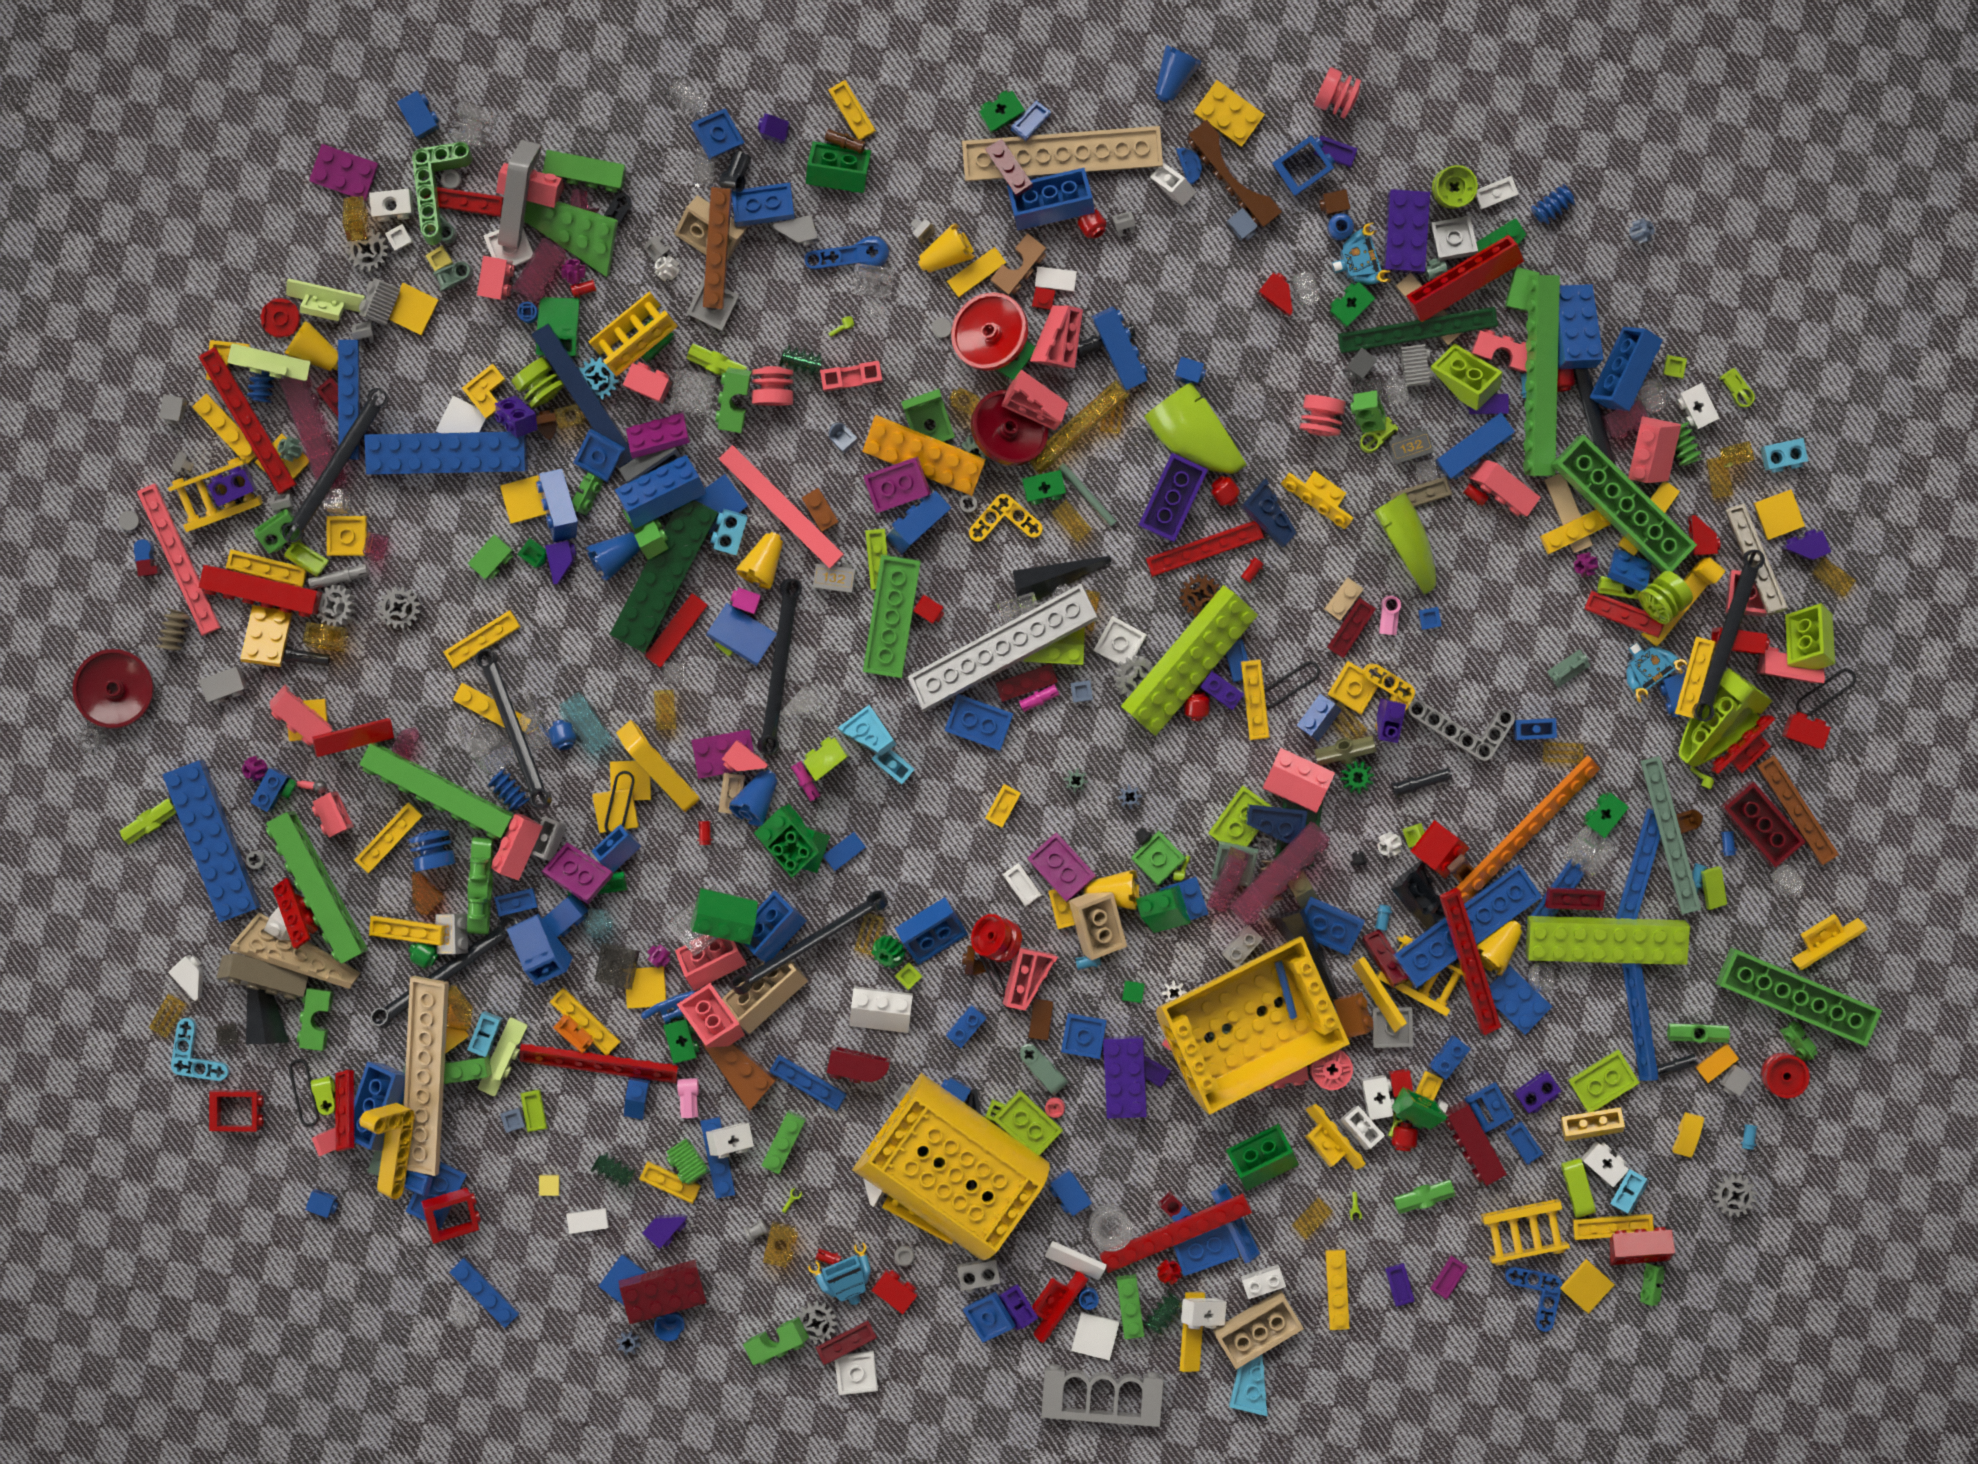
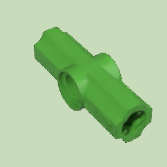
(1710, 1033)
(1424, 1196)

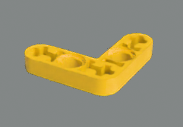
(1008, 512)
(1397, 696)

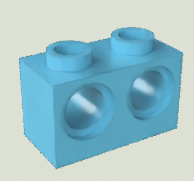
(1783, 451)
(734, 532)
(485, 1034)
(1629, 1192)

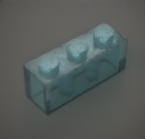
(585, 723)

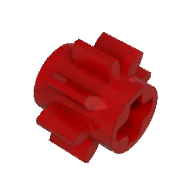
(1169, 1272)

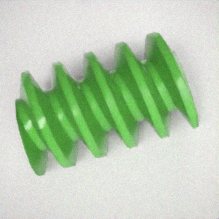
(1685, 447)

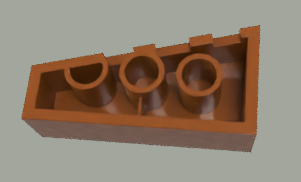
(743, 1072)

